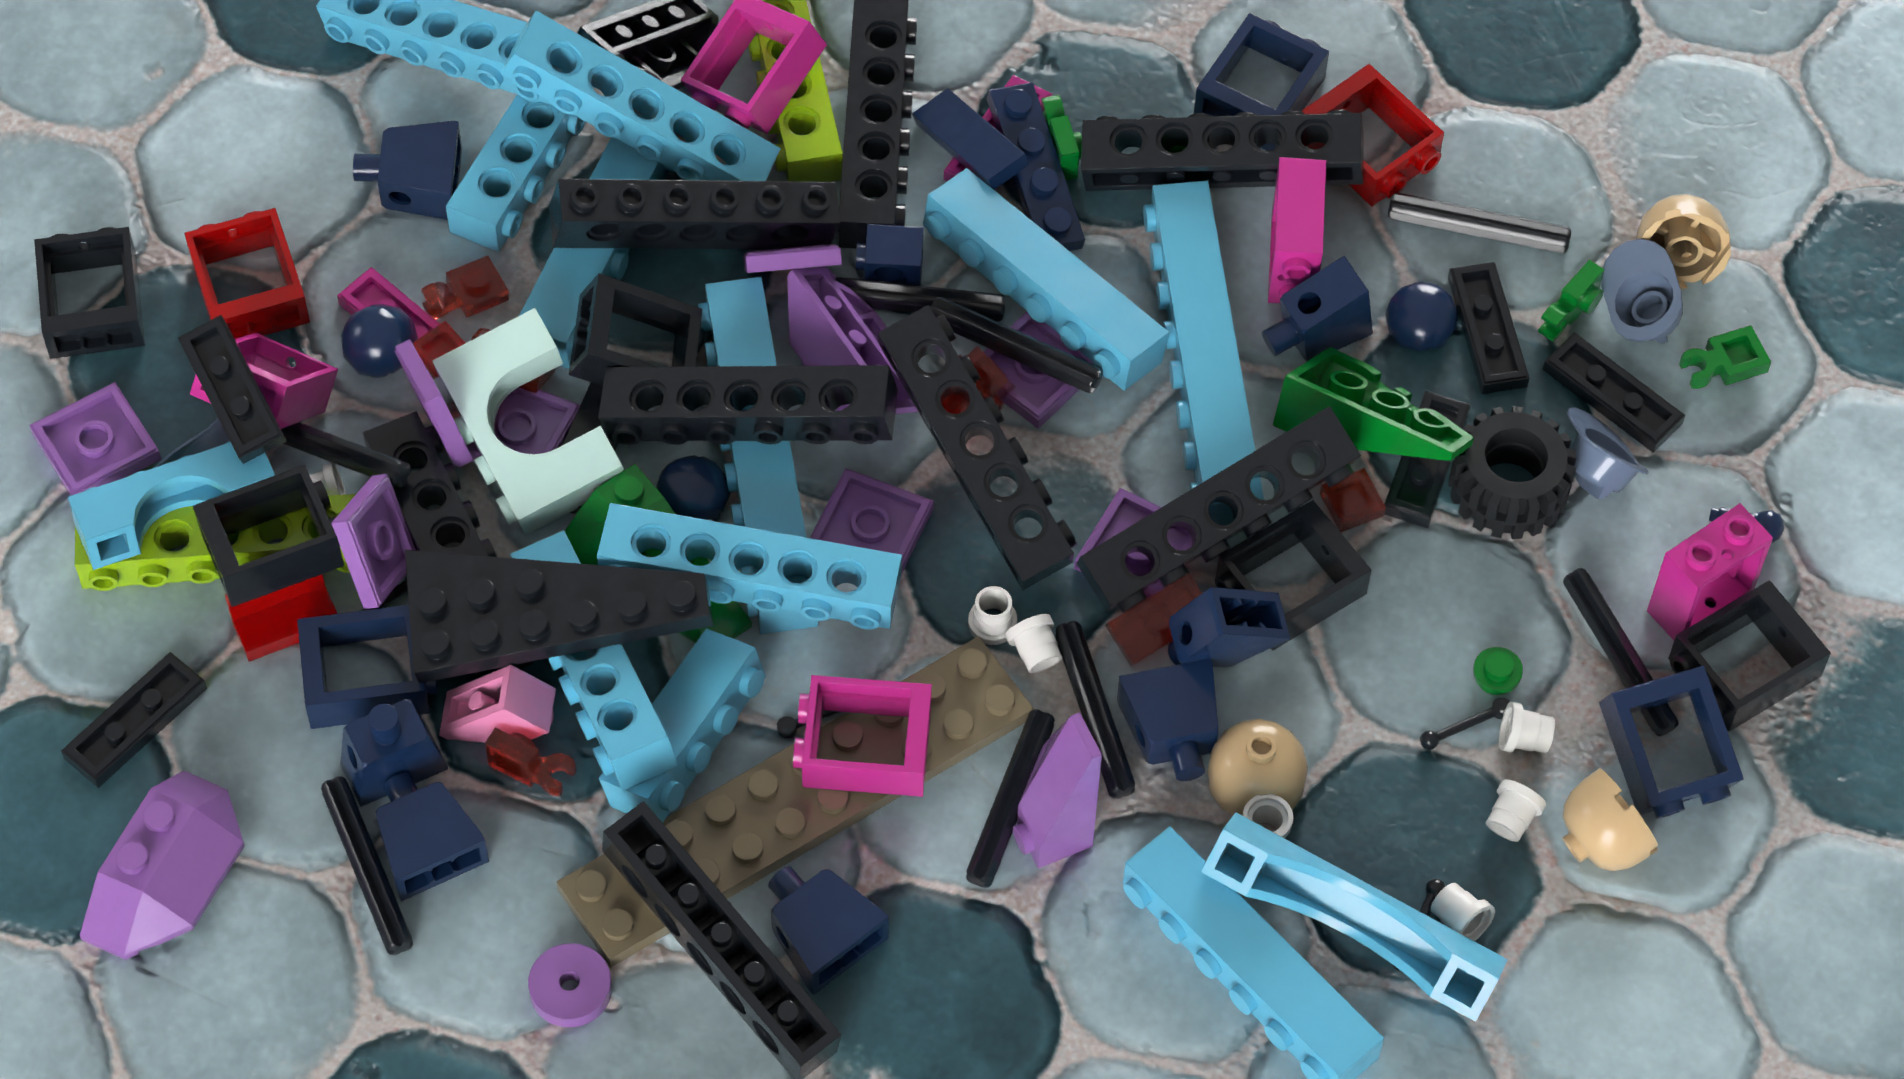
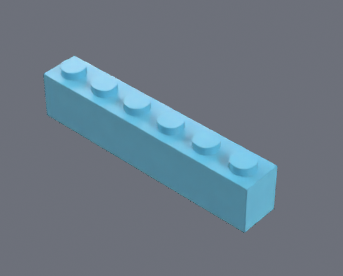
(573, 269)
(1045, 278)
(1250, 960)

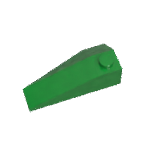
(1367, 409)
(636, 490)

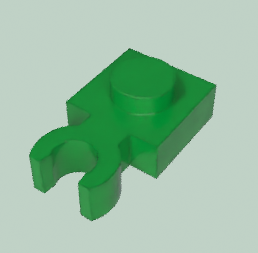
(1066, 143)
(1578, 296)
(1731, 355)

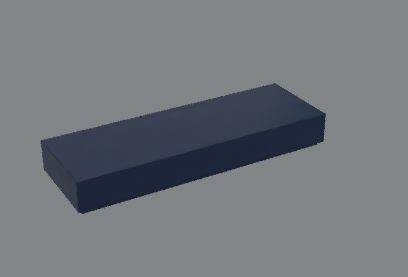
(970, 139)

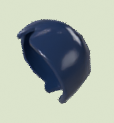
(1421, 316)
(372, 336)
(694, 487)

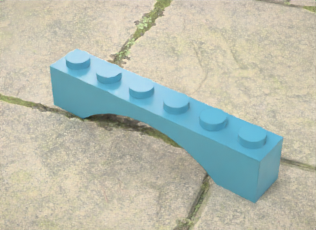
(1284, 874)

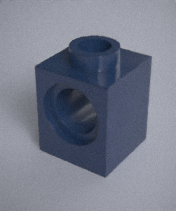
(892, 254)

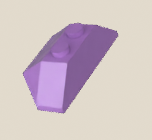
(835, 326)
(163, 867)

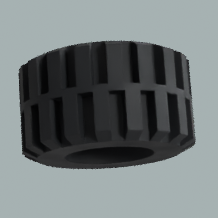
(1507, 504)

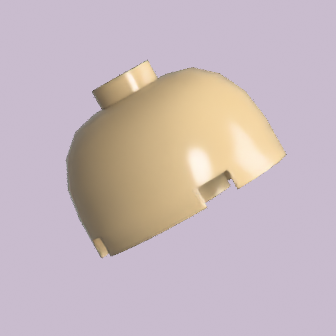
(1691, 235)
(1254, 761)
(1605, 825)

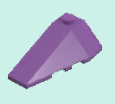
(1061, 796)

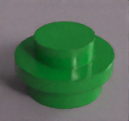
(1497, 670)

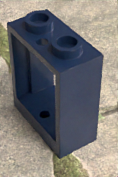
(1276, 43)
(348, 705)
(1617, 713)

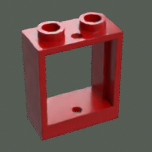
(1373, 91)
(260, 312)

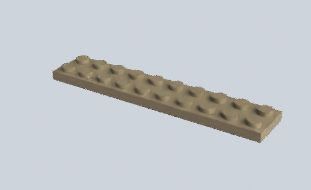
(771, 819)

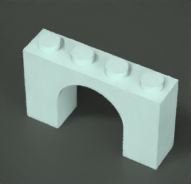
(478, 381)

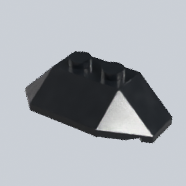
(656, 36)

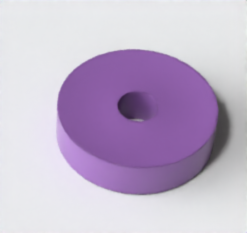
(574, 1006)

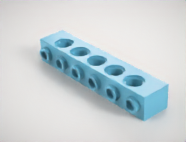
(433, 34)
(631, 89)
(777, 555)
(610, 695)

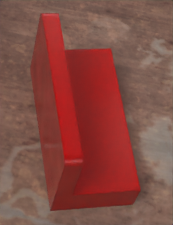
(271, 620)

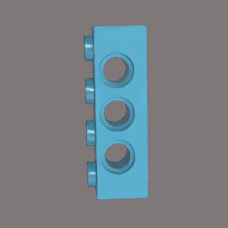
(497, 171)

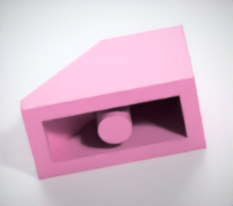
(499, 700)

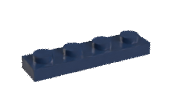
(1041, 183)

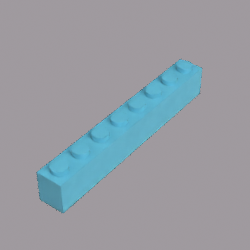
(1200, 334)
(758, 471)

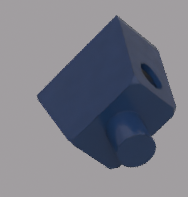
(415, 167)
(1322, 313)
(1227, 627)
(1172, 714)
(386, 744)
(426, 836)
(824, 924)

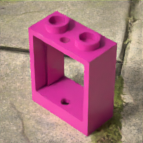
(728, 44)
(1296, 224)
(290, 391)
(1712, 566)
(864, 697)

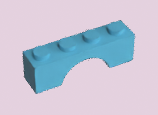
(118, 514)

